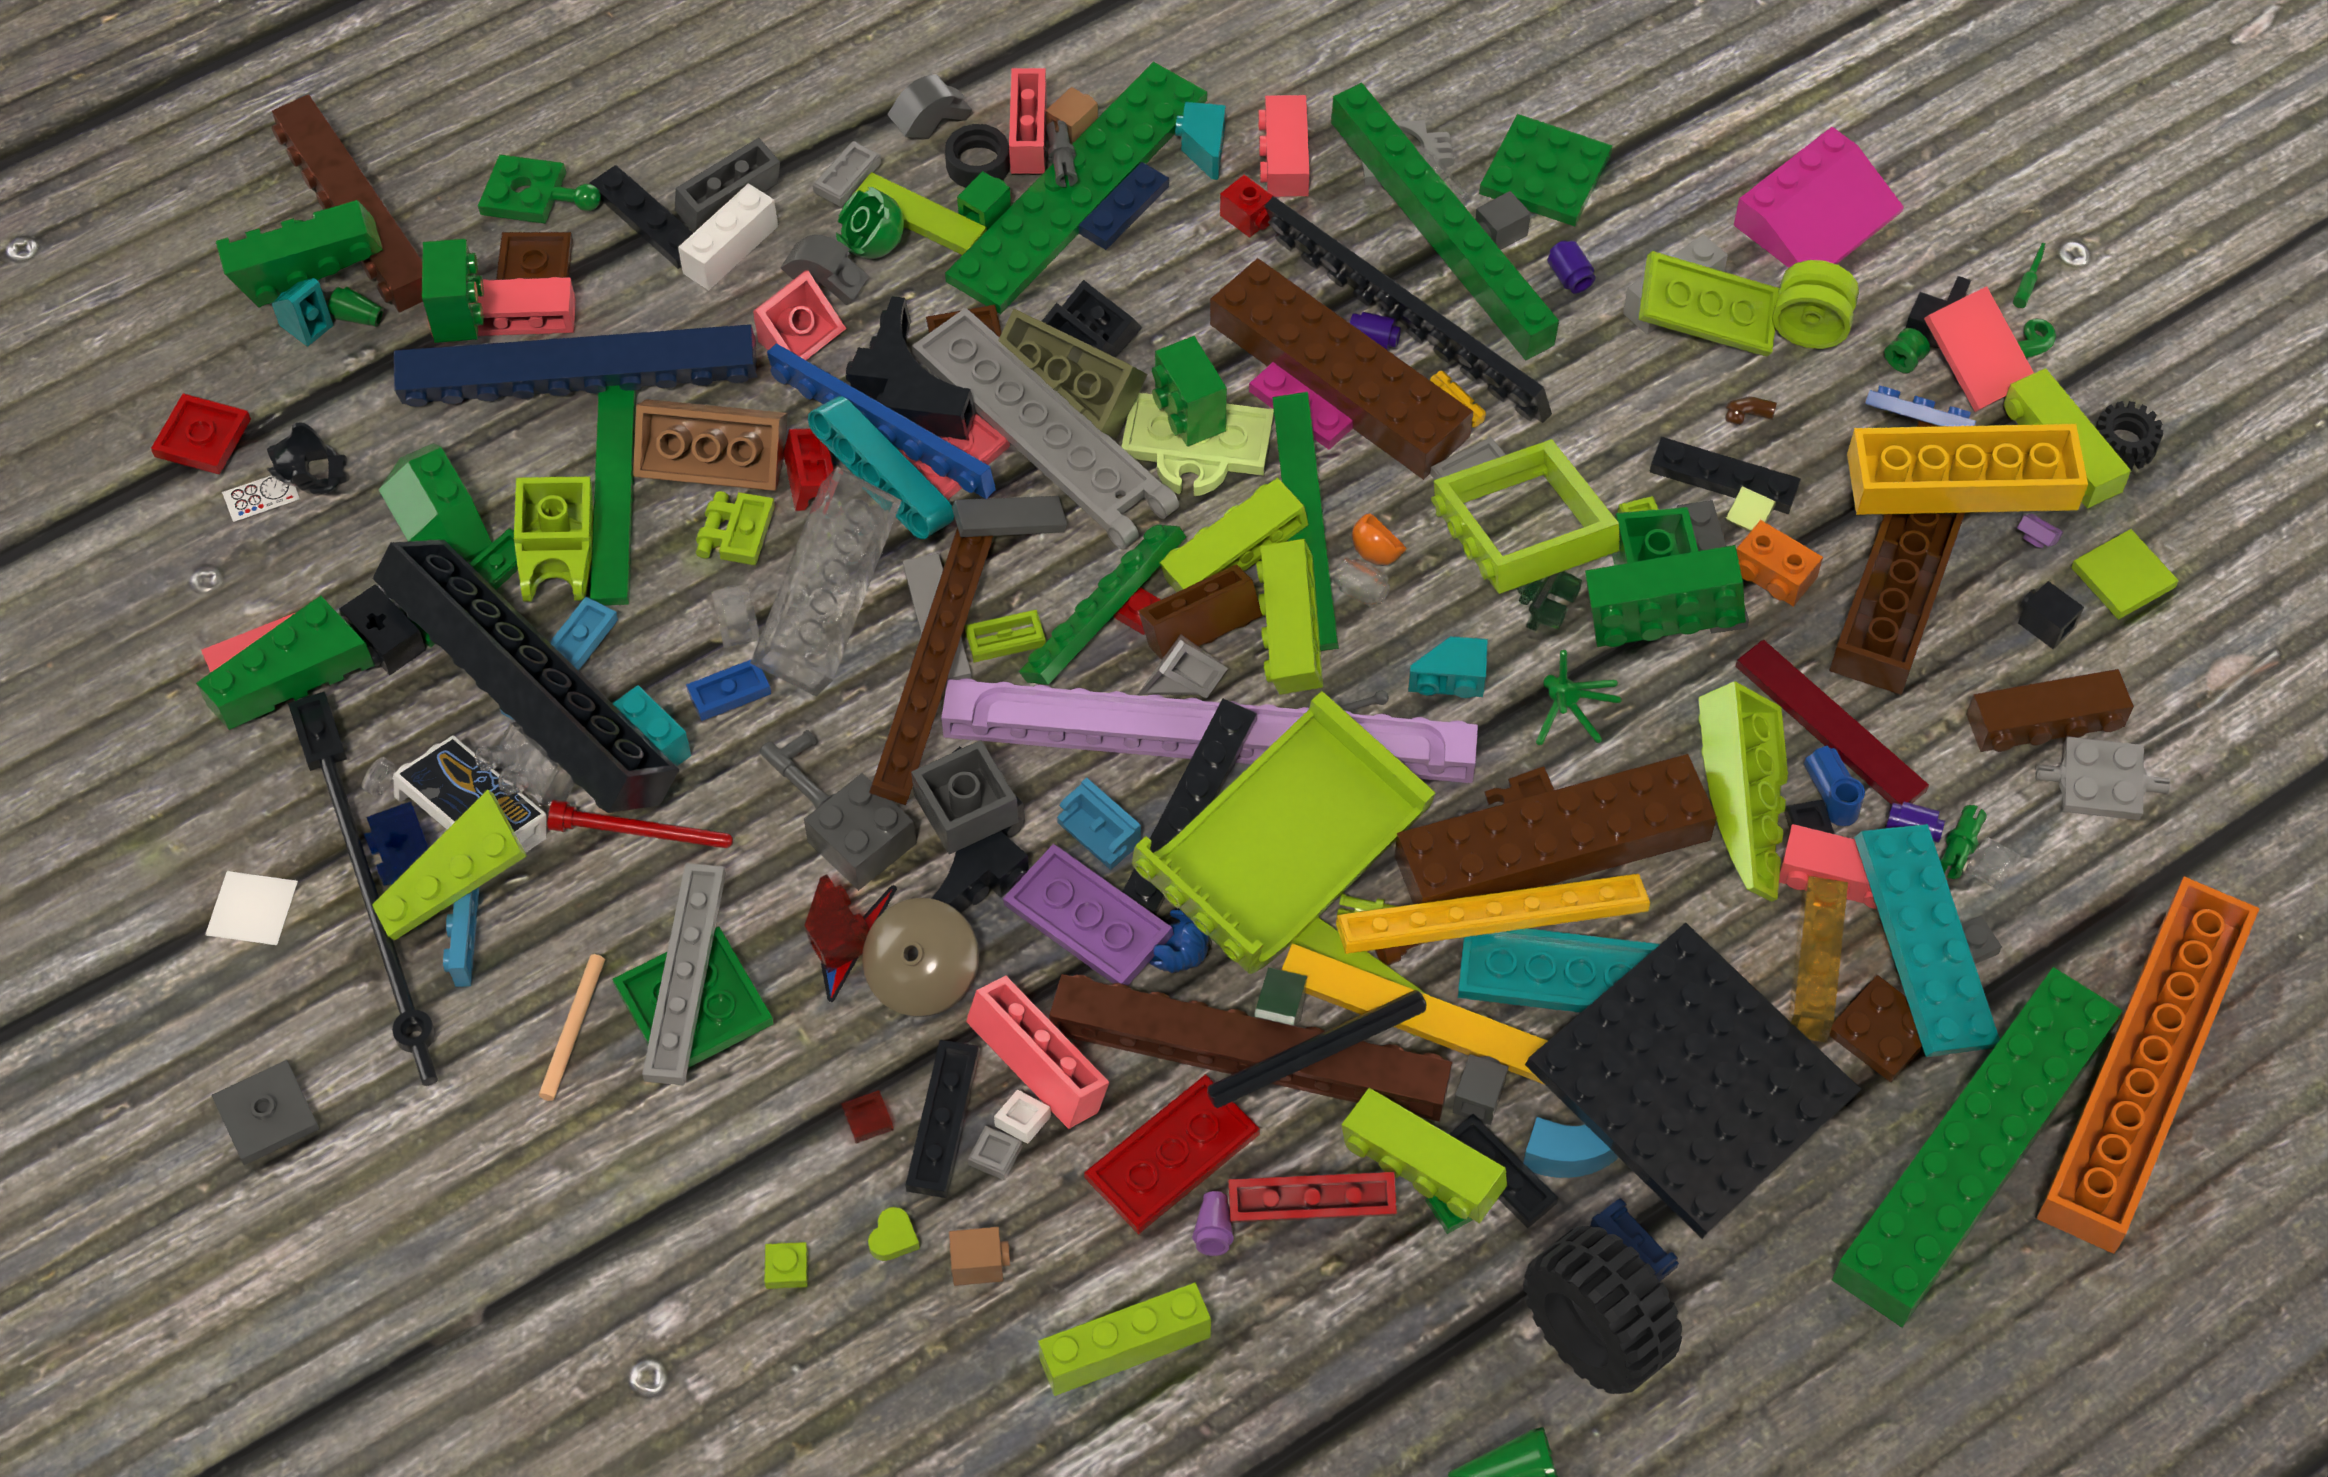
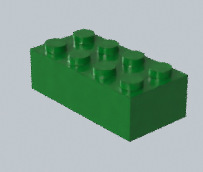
(1666, 596)

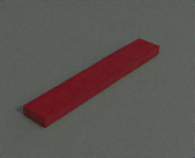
(1831, 724)

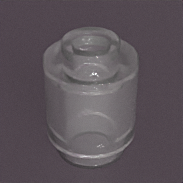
(1361, 582)

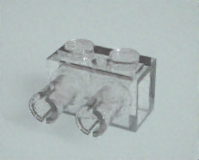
(525, 768)

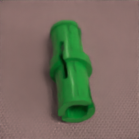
(1962, 841)

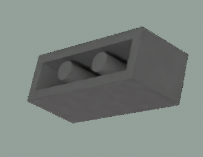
(714, 187)

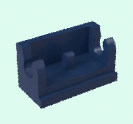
(1619, 1222)

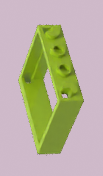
(1595, 540)

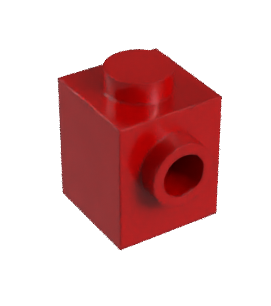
(1244, 205)

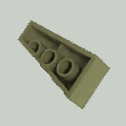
(1082, 374)

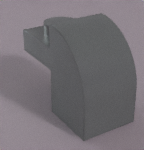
(925, 104)
(827, 264)

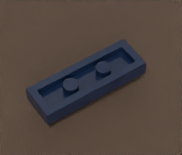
(1123, 205)

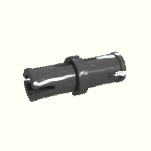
(1061, 153)

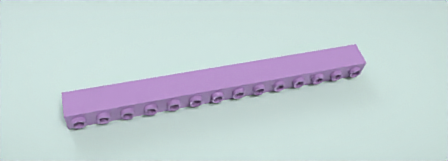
(1175, 726)

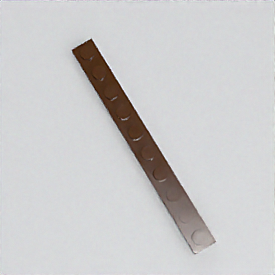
(930, 668)

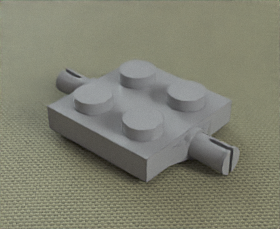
(2102, 778)

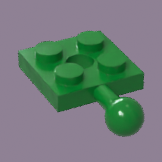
(537, 200)

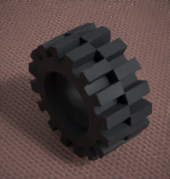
(2137, 422)

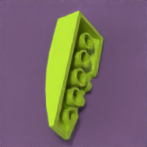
(1744, 777)

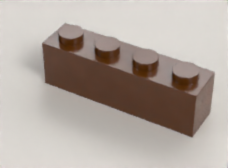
(2049, 710)

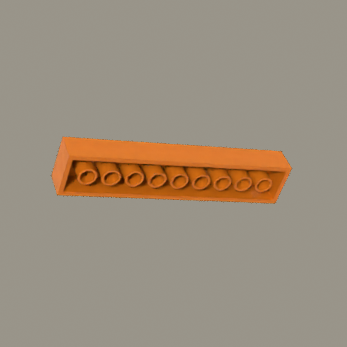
(2148, 1066)

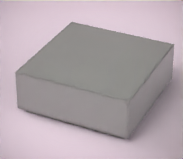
(995, 1153)

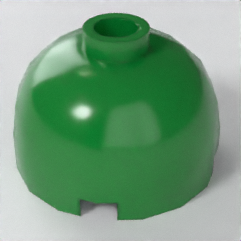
(870, 224)

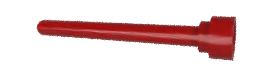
(563, 817)

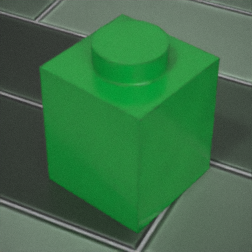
(984, 200)

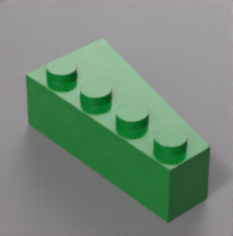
(299, 251)
(285, 664)

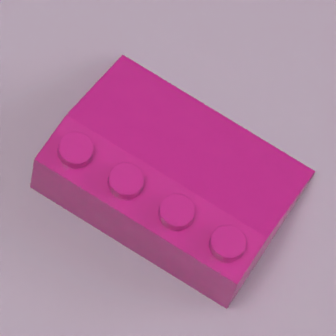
(1818, 203)

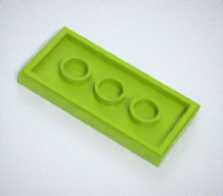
(1708, 303)

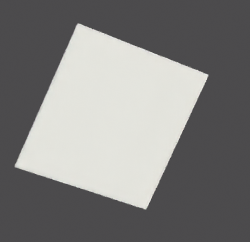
(251, 908)

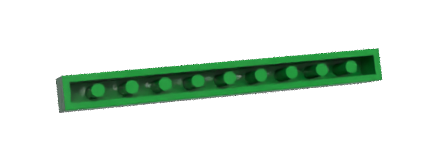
(1444, 222)

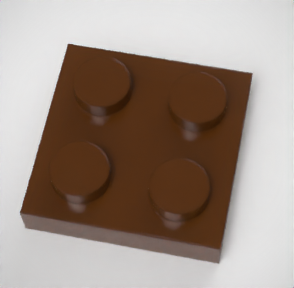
(1879, 1029)

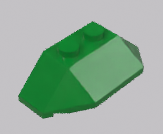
(433, 502)

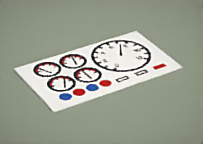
(258, 497)

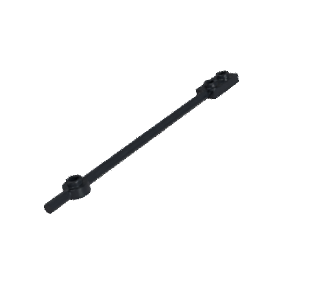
(322, 750)

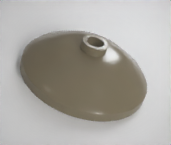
(944, 962)

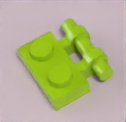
(745, 530)

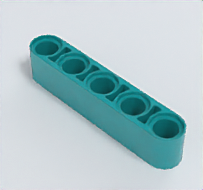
(880, 463)

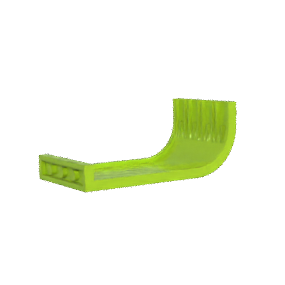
(1287, 835)

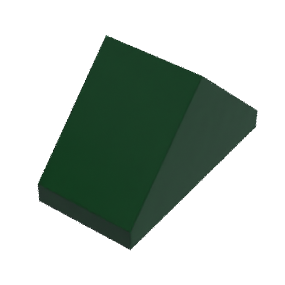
(1282, 997)

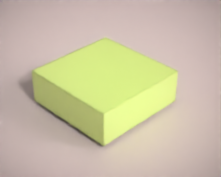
(1750, 509)

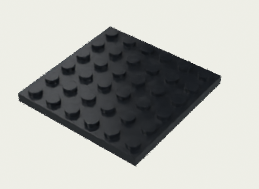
(1693, 1079)

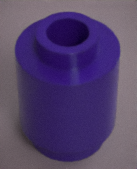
(1571, 266)
(1378, 327)
(1912, 815)

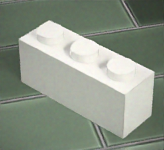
(728, 236)

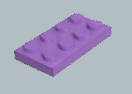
(1087, 916)

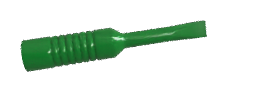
(2028, 281)

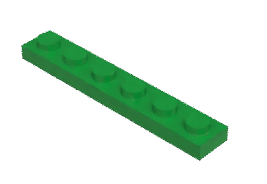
(1101, 605)

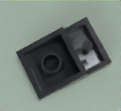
(1094, 320)

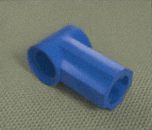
(1835, 785)

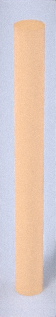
(571, 1027)

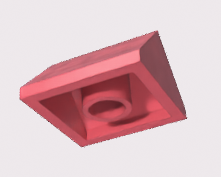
(798, 318)

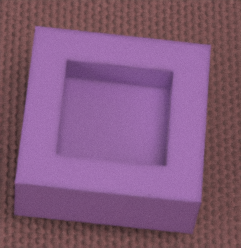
(2039, 531)

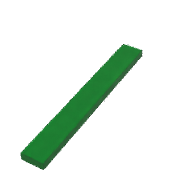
(1301, 477)
(613, 497)

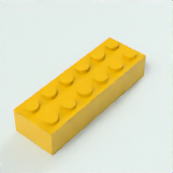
(1966, 469)

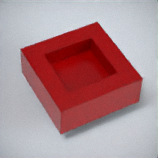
(1129, 614)

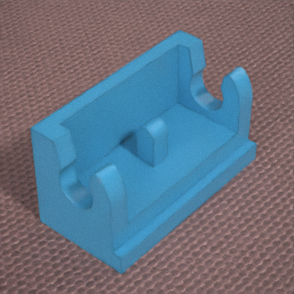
(1099, 824)

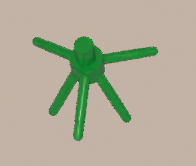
(1567, 694)

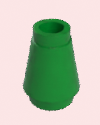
(353, 307)

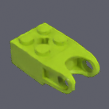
(553, 532)

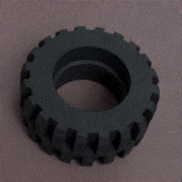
(1602, 1309)

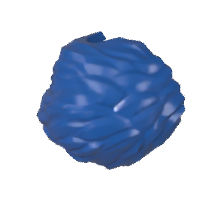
(1184, 949)

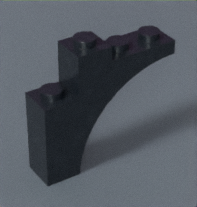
(899, 382)
(985, 865)

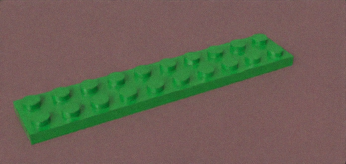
(1049, 215)

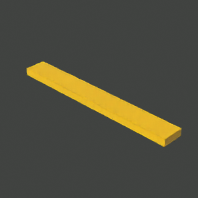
(1492, 913)
(1439, 1023)

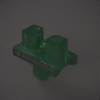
(1542, 594)

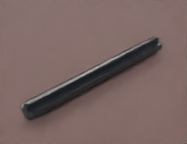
(1316, 1049)

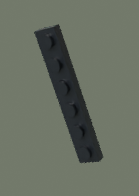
(1196, 788)

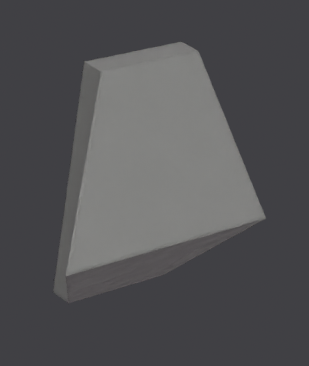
(1184, 671)

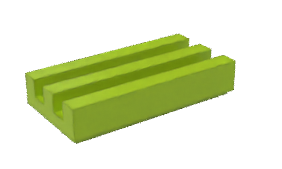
(1005, 641)

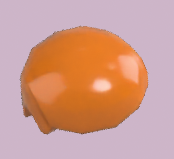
(1375, 541)

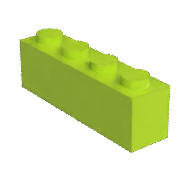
(2043, 401)
(1263, 519)
(1290, 617)
(1424, 1156)
(1124, 1339)

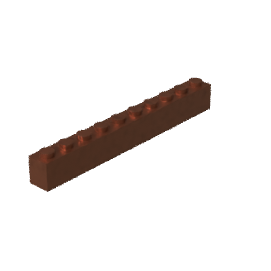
(1234, 1041)

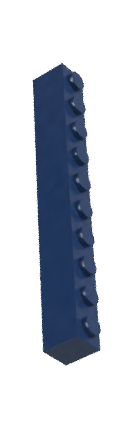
(575, 365)

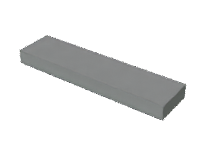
(922, 579)

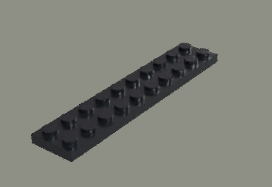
(1398, 303)

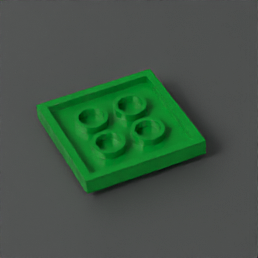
(1546, 169)
(728, 1005)

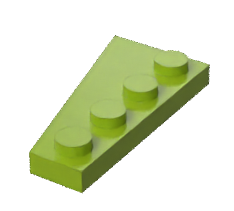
(457, 863)

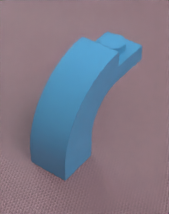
(1566, 1150)

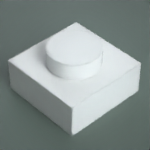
(1022, 1116)

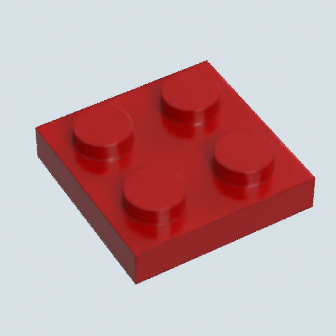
(201, 433)

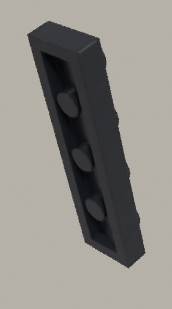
(642, 213)
(1722, 473)
(942, 1119)

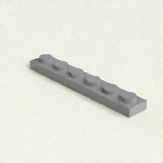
(684, 974)

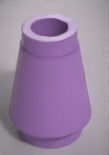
(1213, 1225)

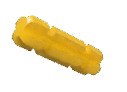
(1443, 380)

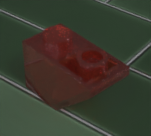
(832, 927)

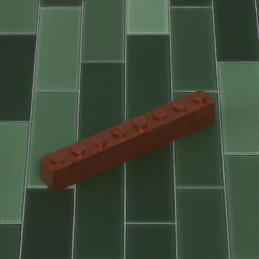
(340, 181)

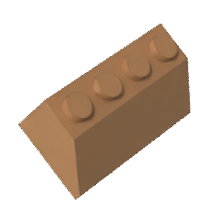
(709, 444)

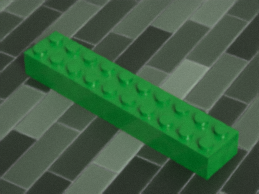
(1976, 1147)

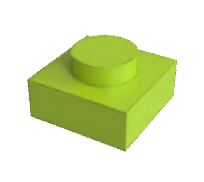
(786, 1265)

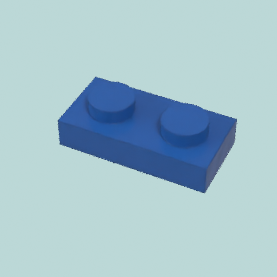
(728, 689)

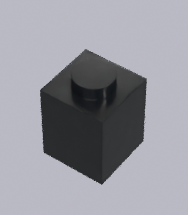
(2050, 614)

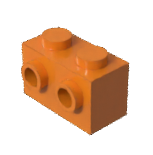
(1778, 563)

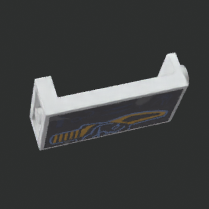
(449, 783)

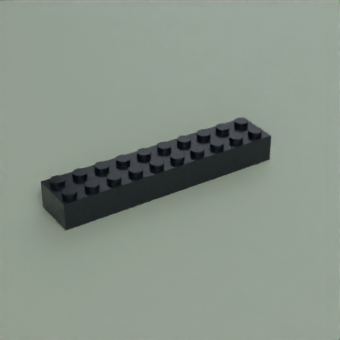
(525, 675)

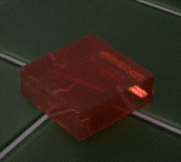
(867, 1116)

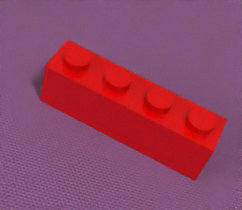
(1312, 1197)

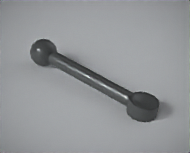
(1380, 698)

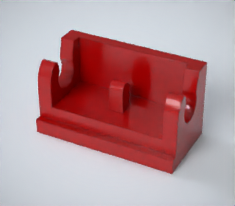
(807, 465)

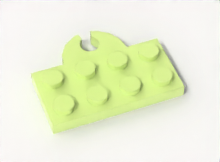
(1238, 449)

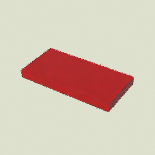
(1170, 1155)

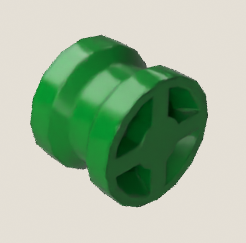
(1907, 350)

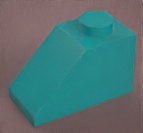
(1203, 135)
(303, 311)

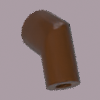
(1749, 405)

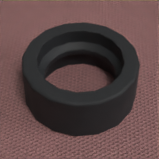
(976, 137)

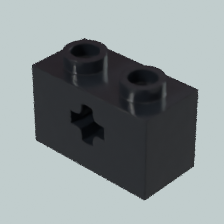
(384, 629)

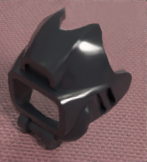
(295, 452)

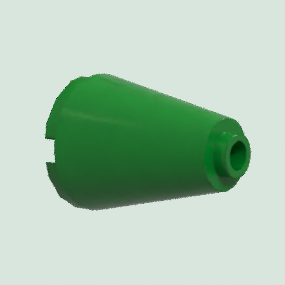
(1520, 1457)

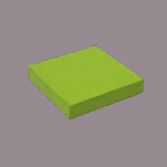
(2124, 574)

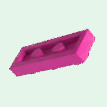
(1328, 422)

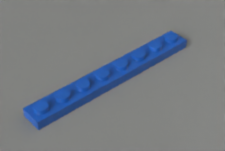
(901, 432)

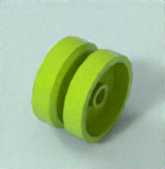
(1816, 304)

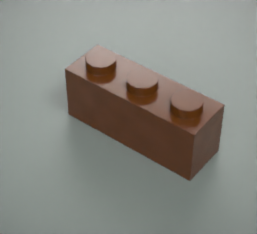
(1202, 611)

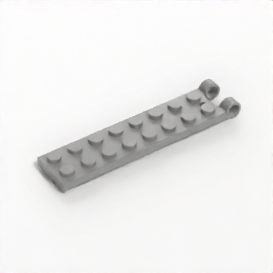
(1044, 426)

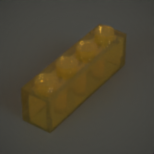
(1818, 957)

